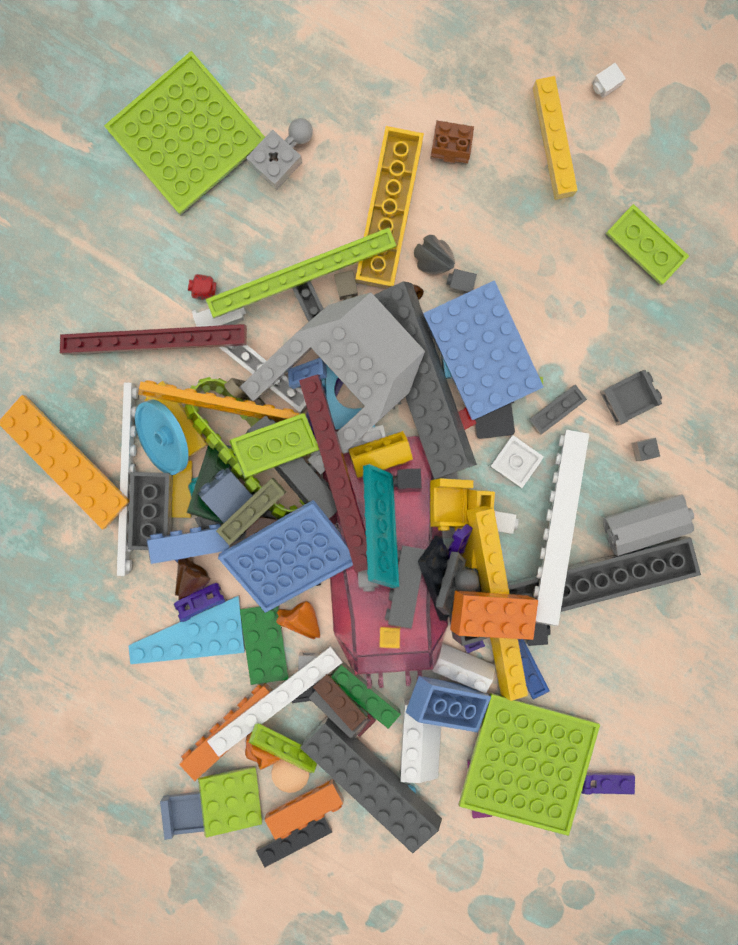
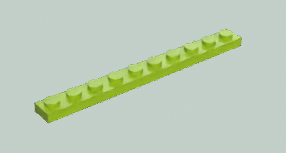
(301, 273)

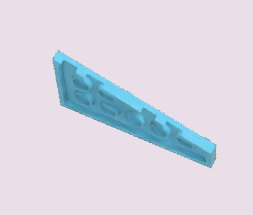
(203, 635)

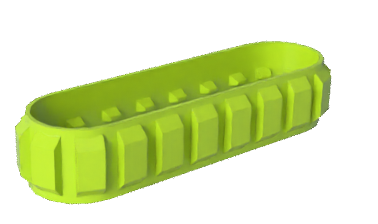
(214, 440)

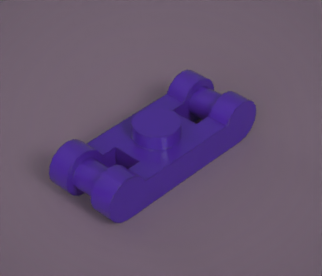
(199, 602)

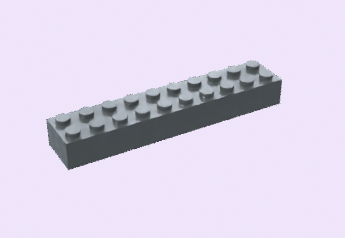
(430, 394)
(621, 574)

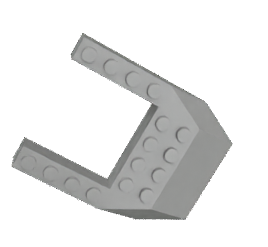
(365, 352)

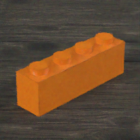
(304, 809)

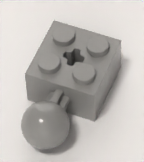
(274, 146)

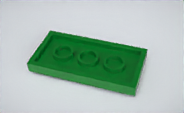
(264, 645)

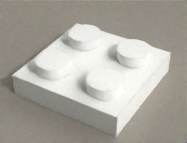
(517, 461)

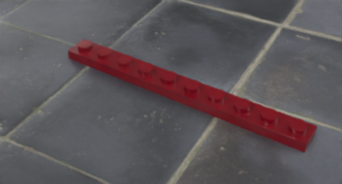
(154, 339)
(336, 470)

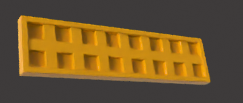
(63, 462)

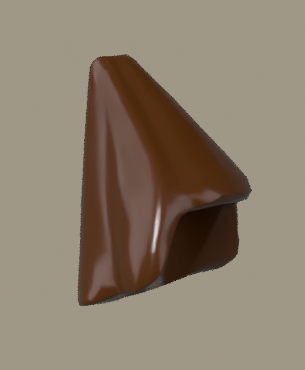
(189, 578)

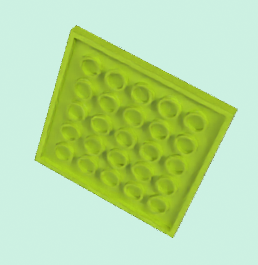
(185, 132)
(529, 764)

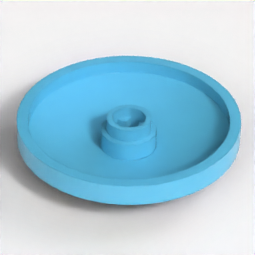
(161, 437)

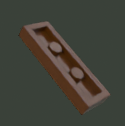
(340, 702)

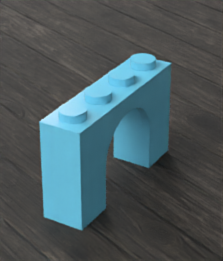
(339, 413)

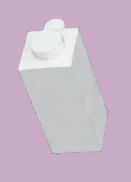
(205, 318)

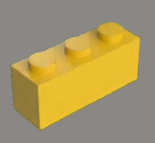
(381, 453)

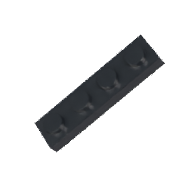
(298, 839)

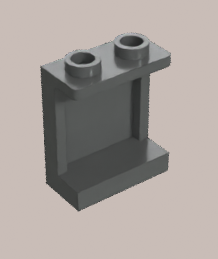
(631, 397)

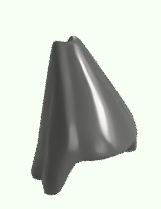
(434, 256)

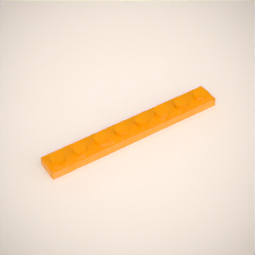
(210, 401)

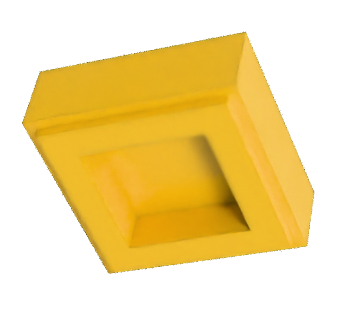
(389, 637)

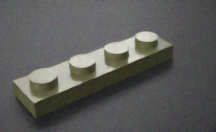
(251, 511)

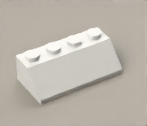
(419, 750)

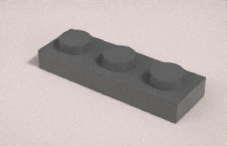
(557, 409)
(446, 596)

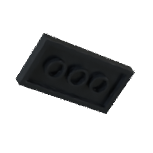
(433, 567)

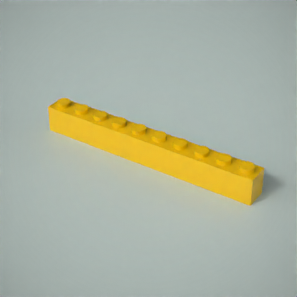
(494, 580)

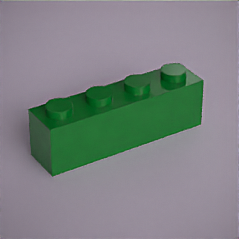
(368, 699)

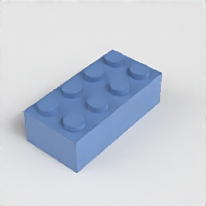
(447, 704)

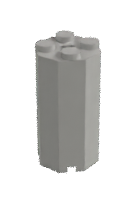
(648, 524)

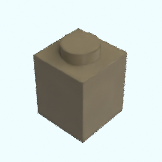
(346, 285)

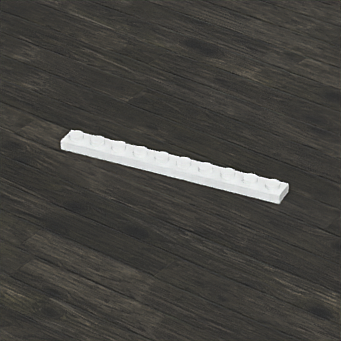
(128, 450)

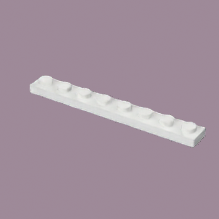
(275, 701)

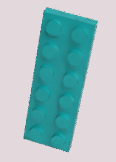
(380, 527)

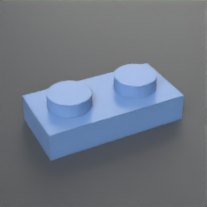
(306, 370)

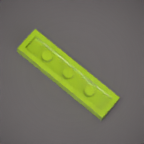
(281, 747)

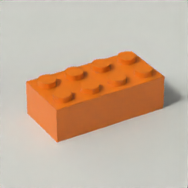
(494, 615)

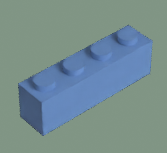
(185, 545)

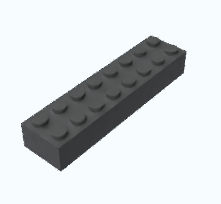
(372, 784)

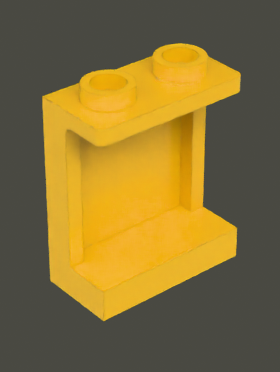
(449, 503)

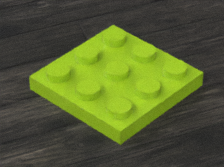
(230, 801)

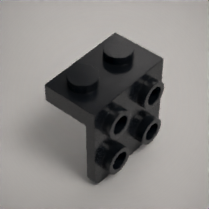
(496, 423)

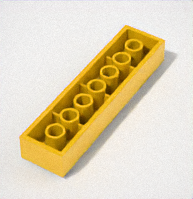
(390, 203)

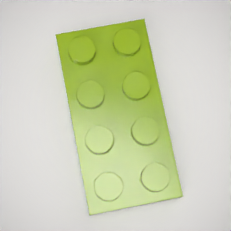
(647, 244)
(274, 445)

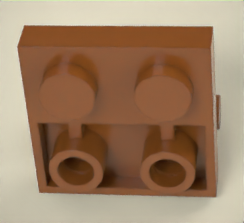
(452, 142)

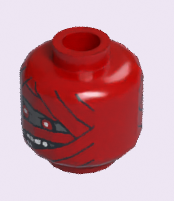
(202, 287)

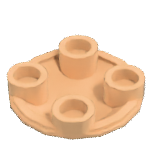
(288, 776)

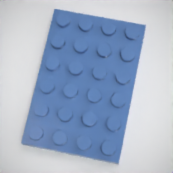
(483, 350)
(288, 556)

